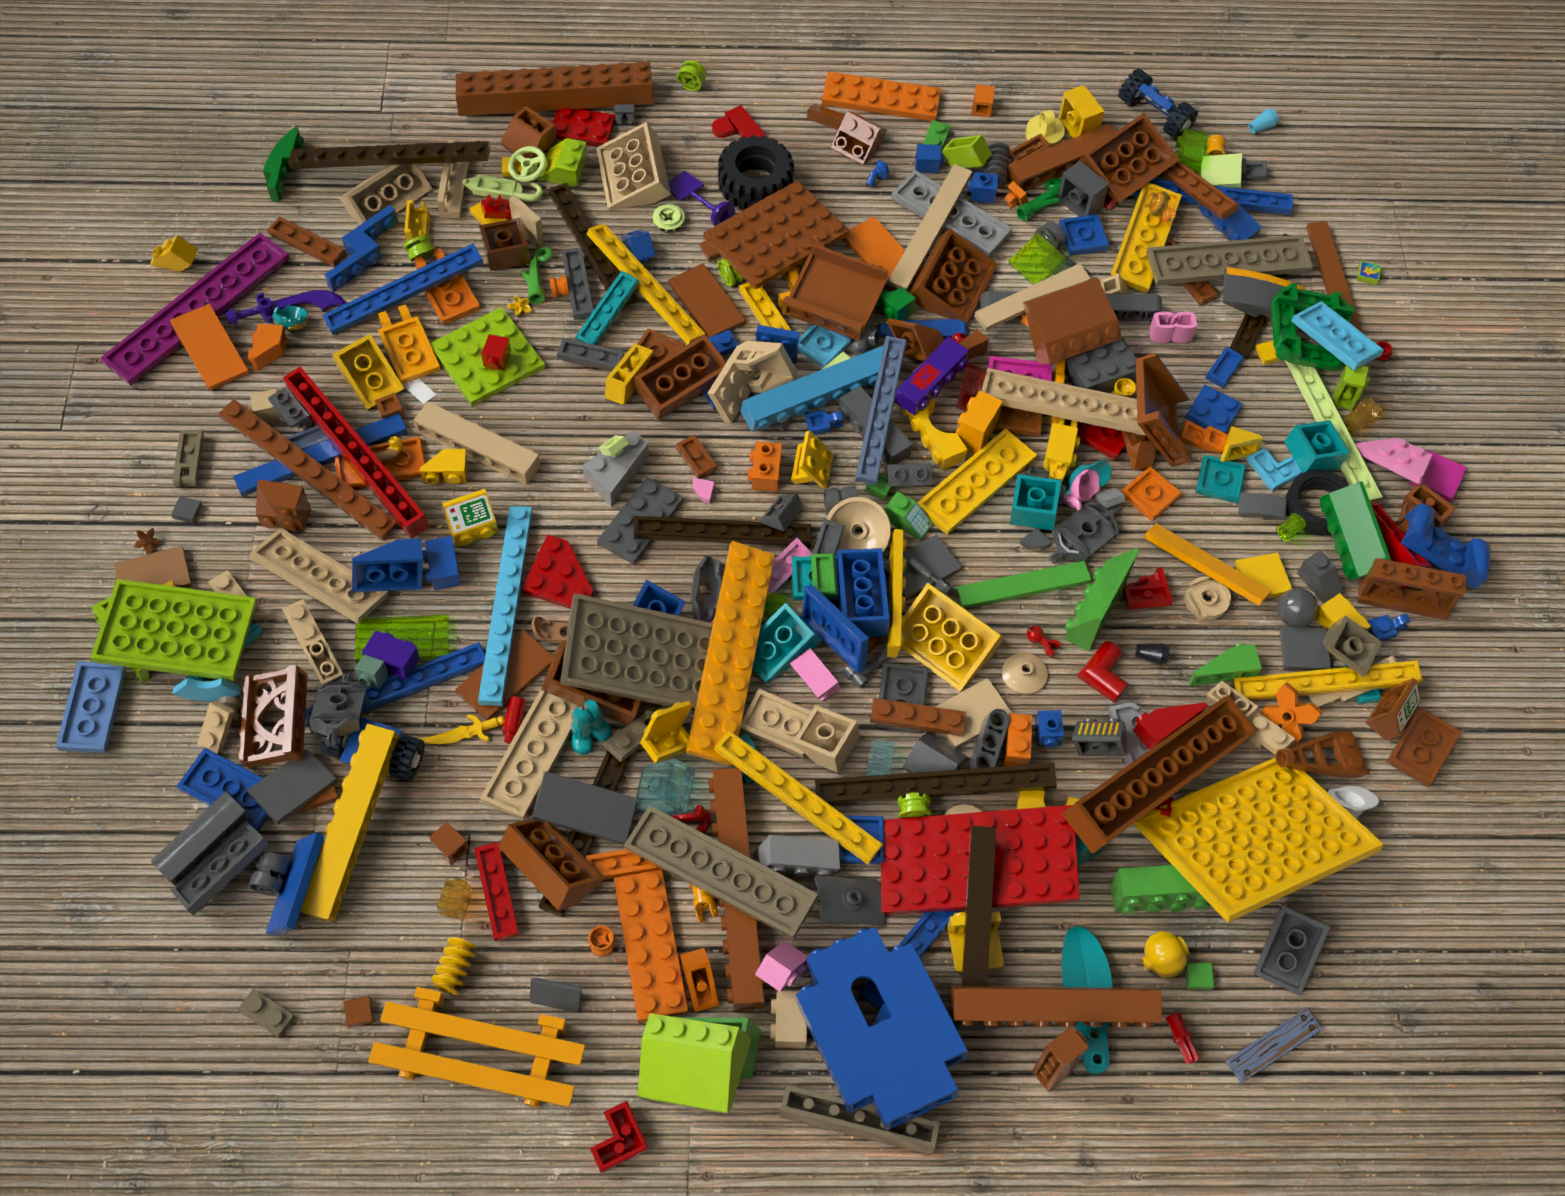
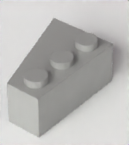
(611, 474)
(799, 856)

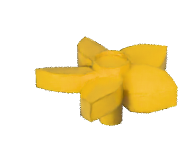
(520, 306)

